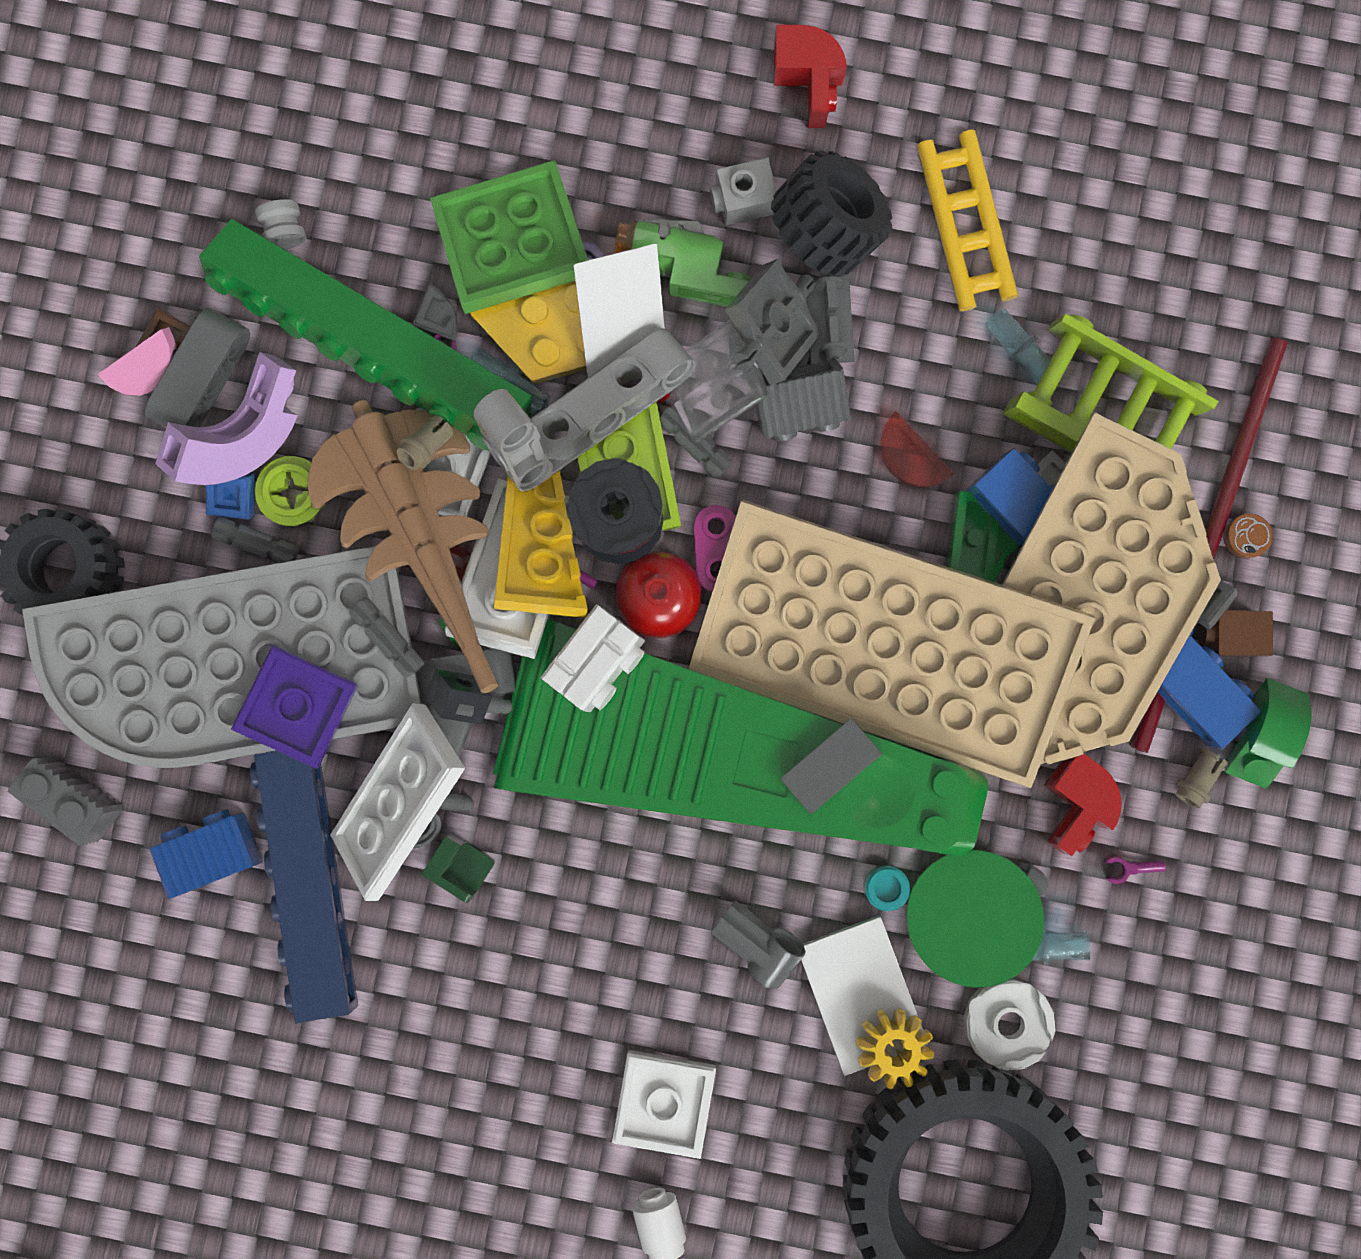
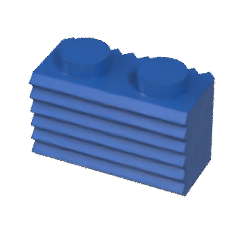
(206, 854)

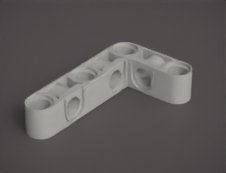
(585, 412)

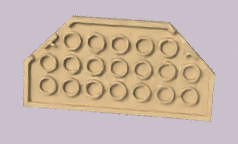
(1132, 552)

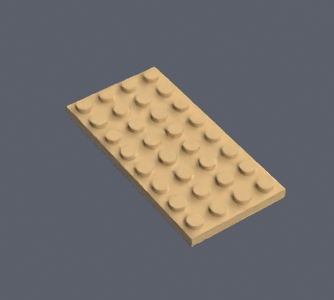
(890, 643)

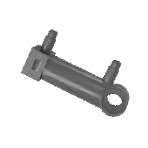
(455, 707)

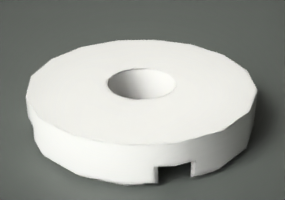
(1014, 1050)

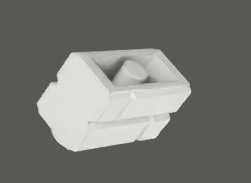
(594, 660)

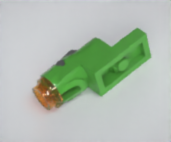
(687, 255)

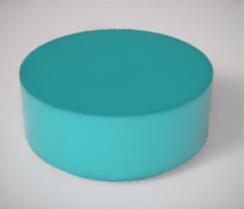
(886, 888)

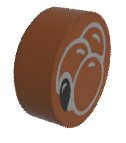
(1248, 536)

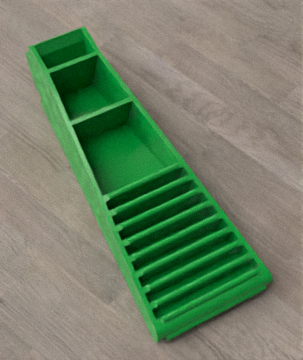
(720, 754)

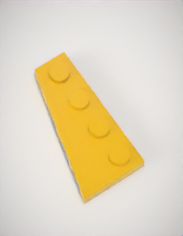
(538, 553)

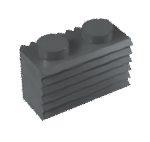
(807, 399)
(65, 799)

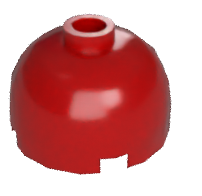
(658, 595)

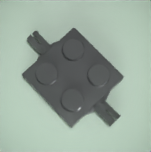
(773, 321)

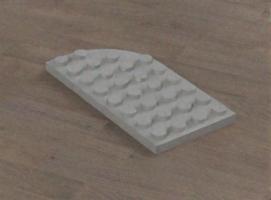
(171, 663)

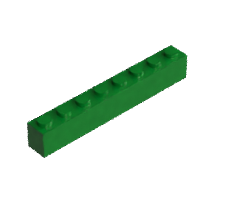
(352, 328)

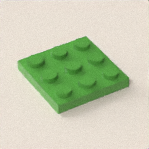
(509, 236)

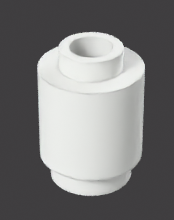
(659, 1224)

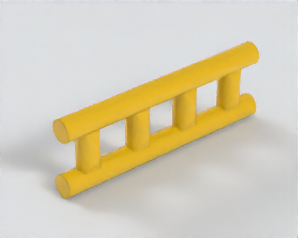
(978, 196)

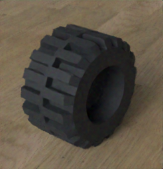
(831, 213)
(31, 543)

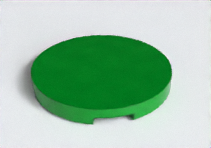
(975, 919)

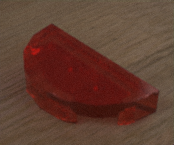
(909, 456)

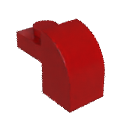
(811, 59)
(1093, 801)

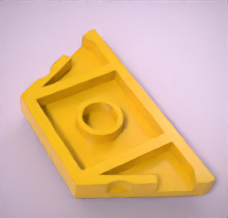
(539, 332)

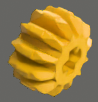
(906, 1061)

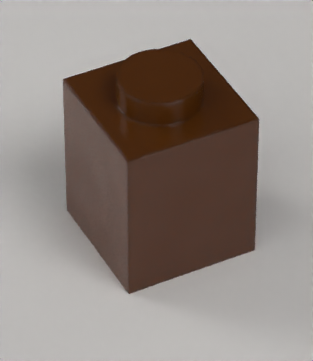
(1240, 634)

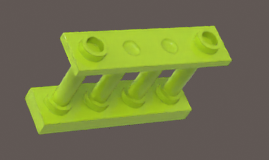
(1035, 408)

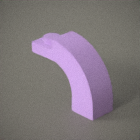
(239, 442)

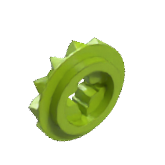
(276, 478)

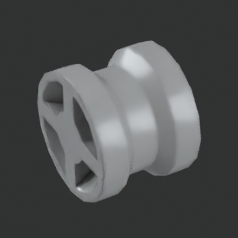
(281, 223)

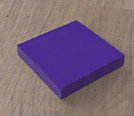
(294, 707)

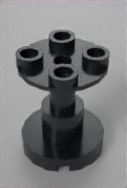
(610, 488)

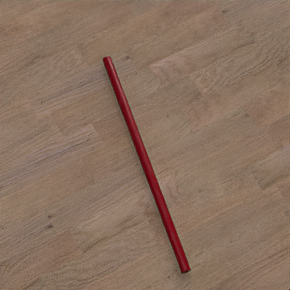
(1225, 498)

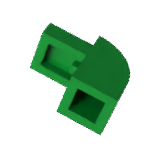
(1273, 736)

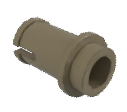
(416, 450)
(1200, 779)

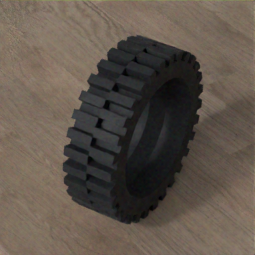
(1055, 1151)

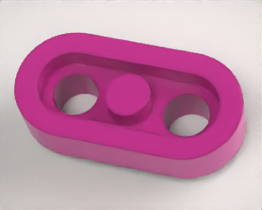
(708, 546)

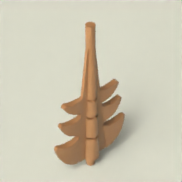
(407, 507)

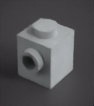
(744, 191)

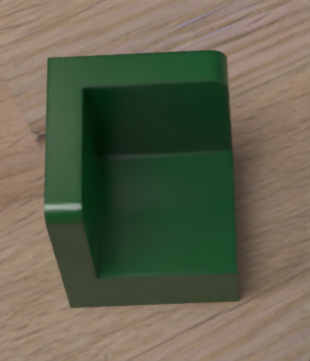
(458, 867)

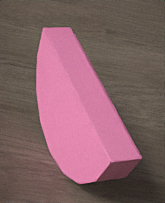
(143, 366)

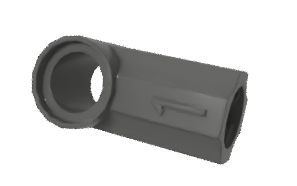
(769, 951)

